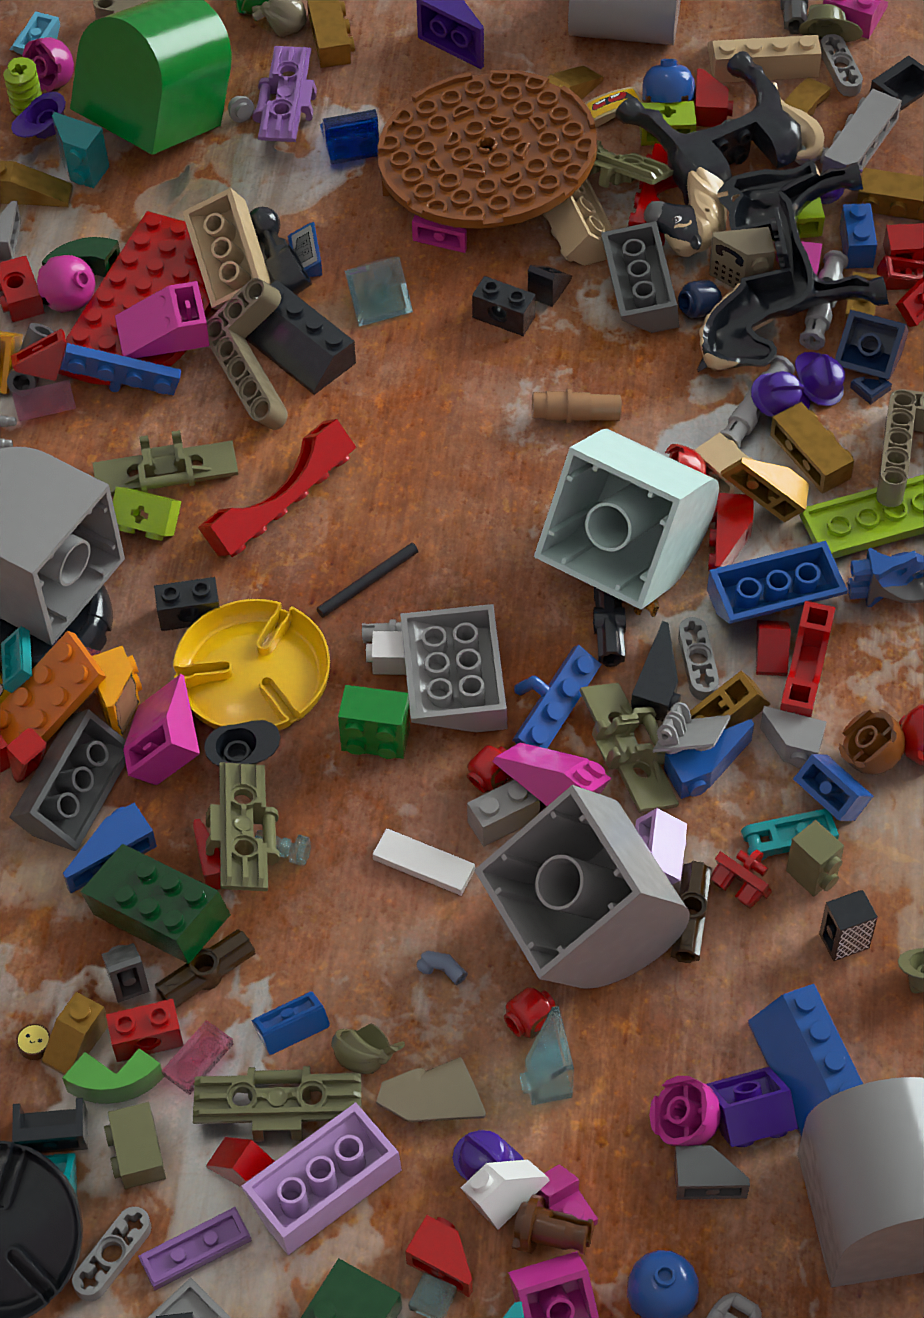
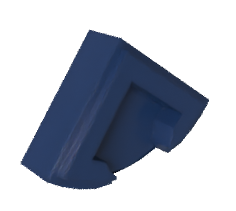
(870, 389)

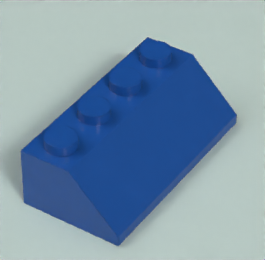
(775, 582)
(804, 1049)

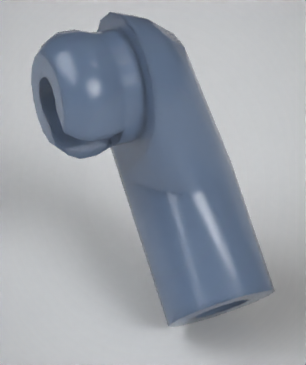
(444, 962)

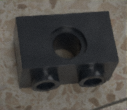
(503, 306)
(185, 602)

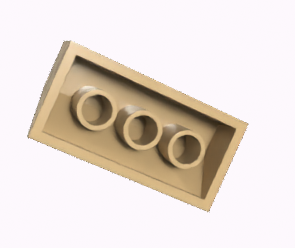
(778, 56)
(579, 225)
(225, 245)

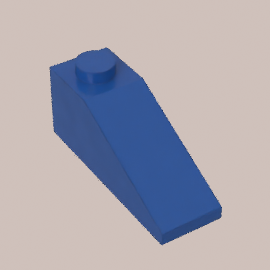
(696, 771)
(124, 827)

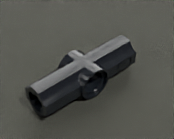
(610, 627)

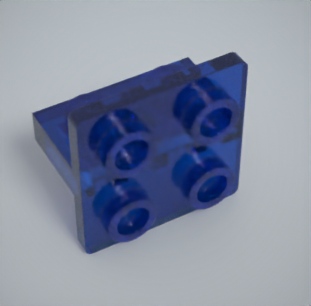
(351, 136)

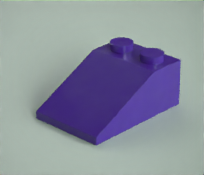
(452, 28)

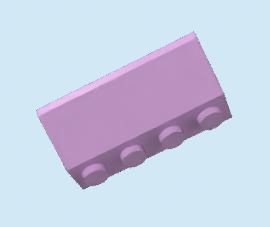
(322, 1178)

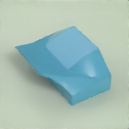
(39, 26)

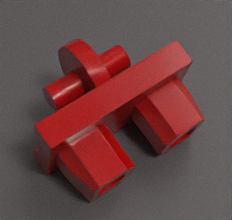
(729, 869)

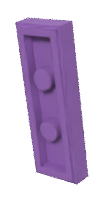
(194, 1248)

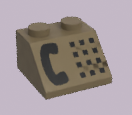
(741, 254)

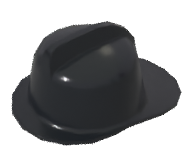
(242, 743)

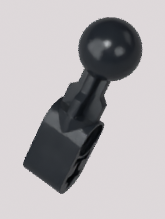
(281, 258)

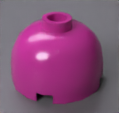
(52, 62)
(66, 283)
(685, 1112)

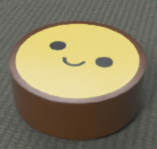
(32, 1041)

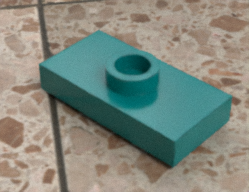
(16, 659)

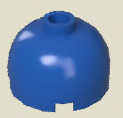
(668, 82)
(663, 1286)

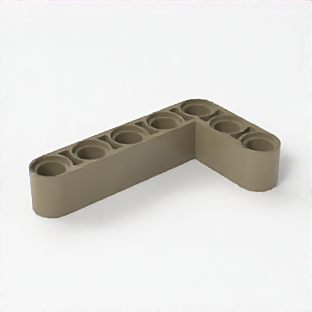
(227, 340)
(903, 417)

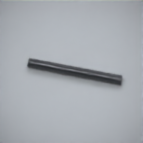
(367, 580)

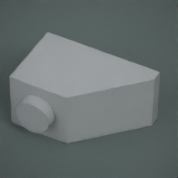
(792, 734)

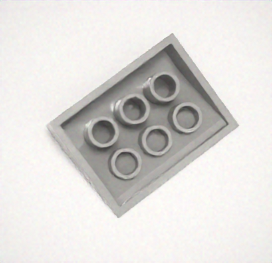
(454, 668)

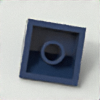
(871, 344)

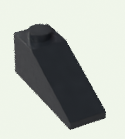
(658, 678)

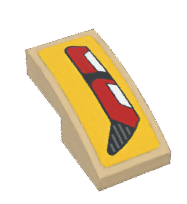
(605, 105)

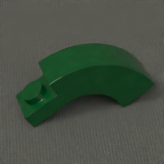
(95, 251)

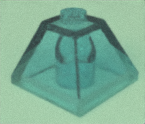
(378, 290)
(549, 1063)

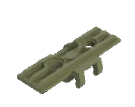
(627, 168)
(168, 465)
(621, 748)
(242, 856)
(278, 1106)

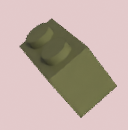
(815, 858)
(136, 1145)

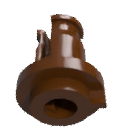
(549, 1228)

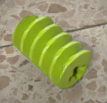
(21, 83)

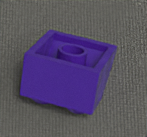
(754, 1107)

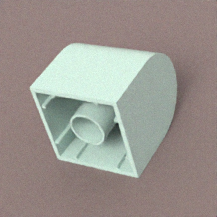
(626, 518)

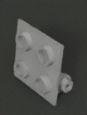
(683, 732)

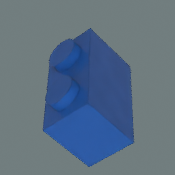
(858, 235)
(833, 787)

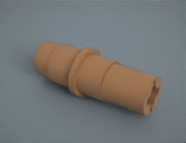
(575, 406)

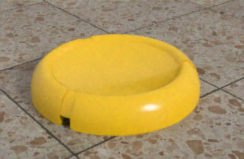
(253, 664)

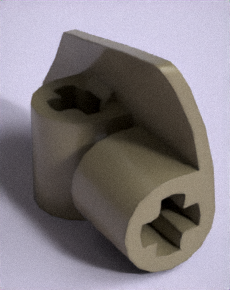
(432, 1094)

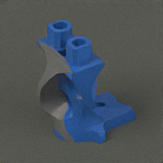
(887, 577)

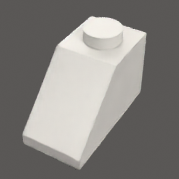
(502, 1187)

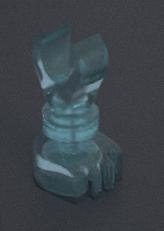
(297, 851)

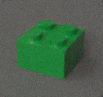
(374, 722)

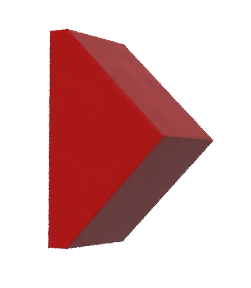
(42, 357)
(772, 647)
(238, 1160)

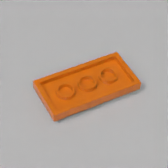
(53, 691)

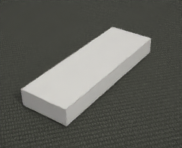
(424, 861)

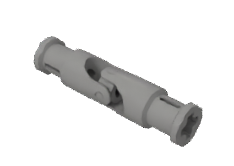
(820, 316)
(747, 414)

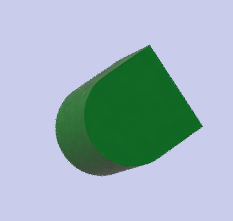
(154, 72)

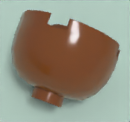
(873, 742)

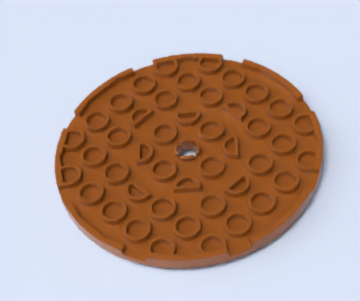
(538, 156)

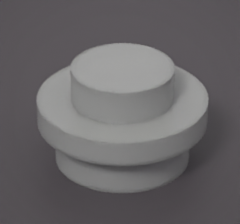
(240, 108)

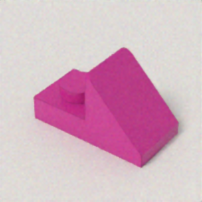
(564, 1196)

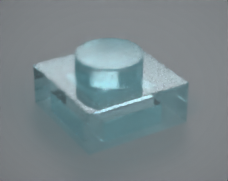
(432, 1297)

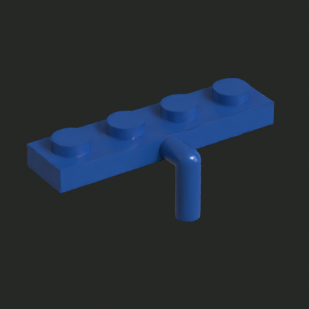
(120, 370)
(556, 698)

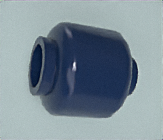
(698, 298)

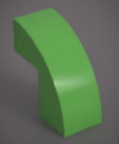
(100, 1085)

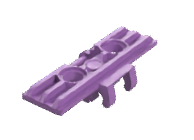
(293, 93)

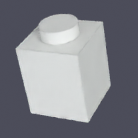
(386, 653)

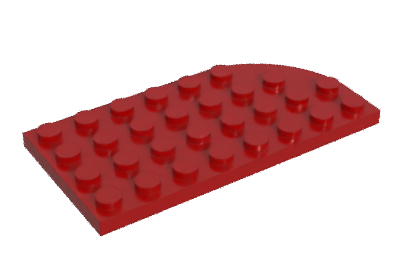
(152, 259)

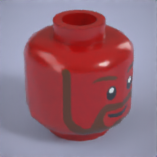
(484, 773)
(528, 1012)

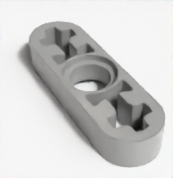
(853, 85)
(703, 647)
(87, 1267)

